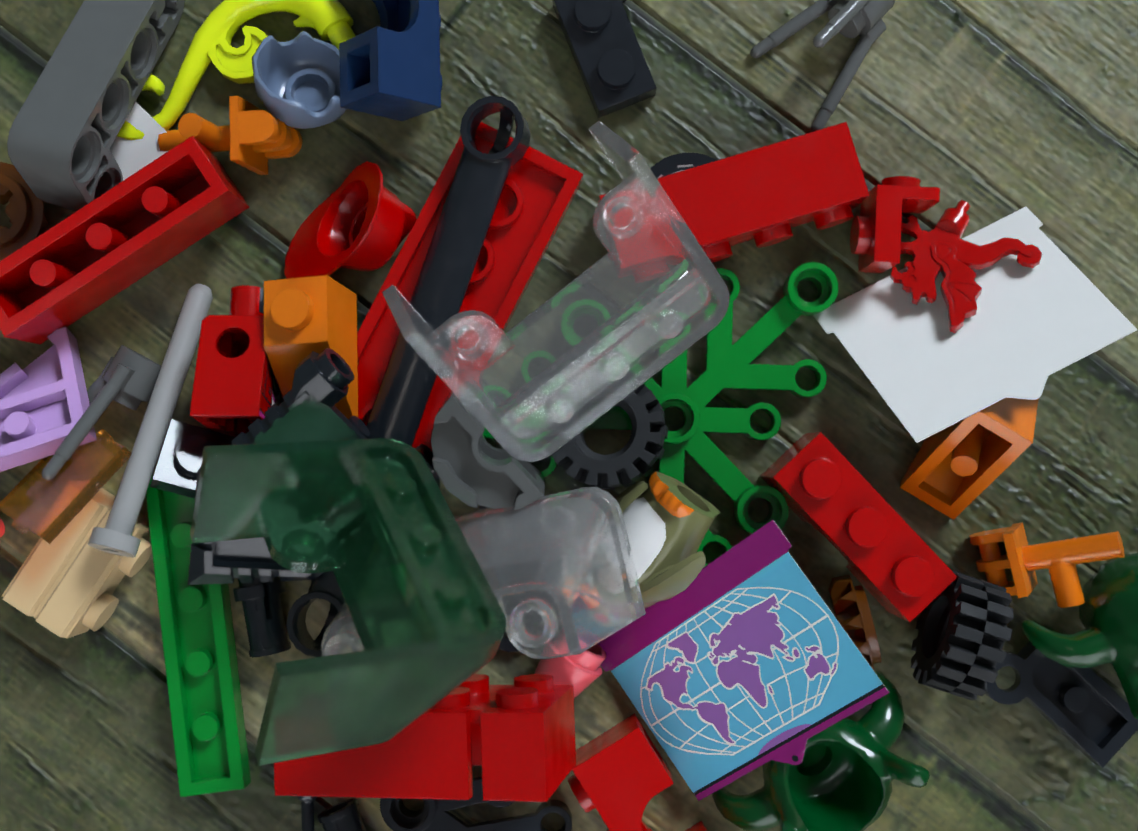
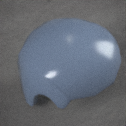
(299, 80)

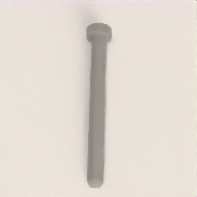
(117, 534)

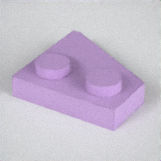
(42, 403)

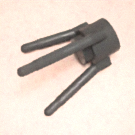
(848, 19)
(125, 379)

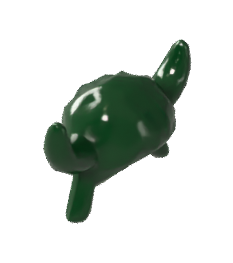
(1109, 625)
(840, 781)

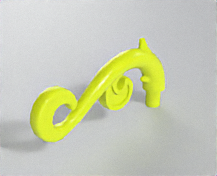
(214, 40)

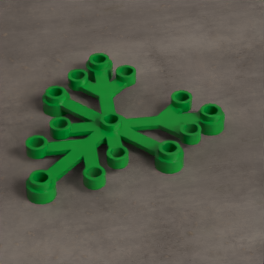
(730, 368)

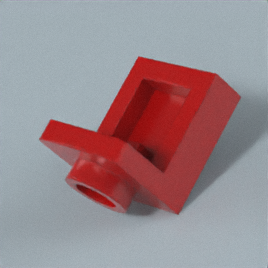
(878, 228)

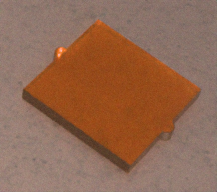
(51, 505)

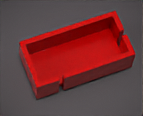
(513, 731)

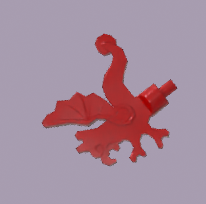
(955, 258)

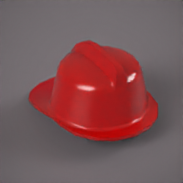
(351, 228)

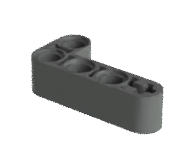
(85, 96)

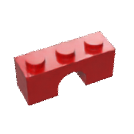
(860, 525)
(620, 776)

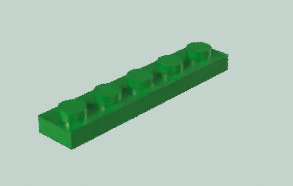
(197, 658)

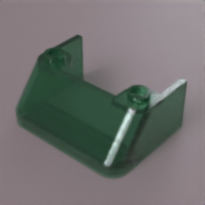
(399, 563)

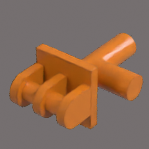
(250, 137)
(1056, 556)

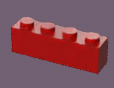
(770, 191)
(115, 241)

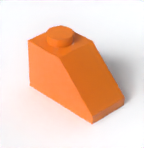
(310, 317)
(970, 455)

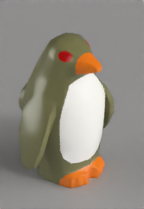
(664, 534)

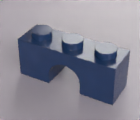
(394, 66)

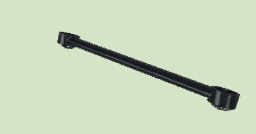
(436, 299)

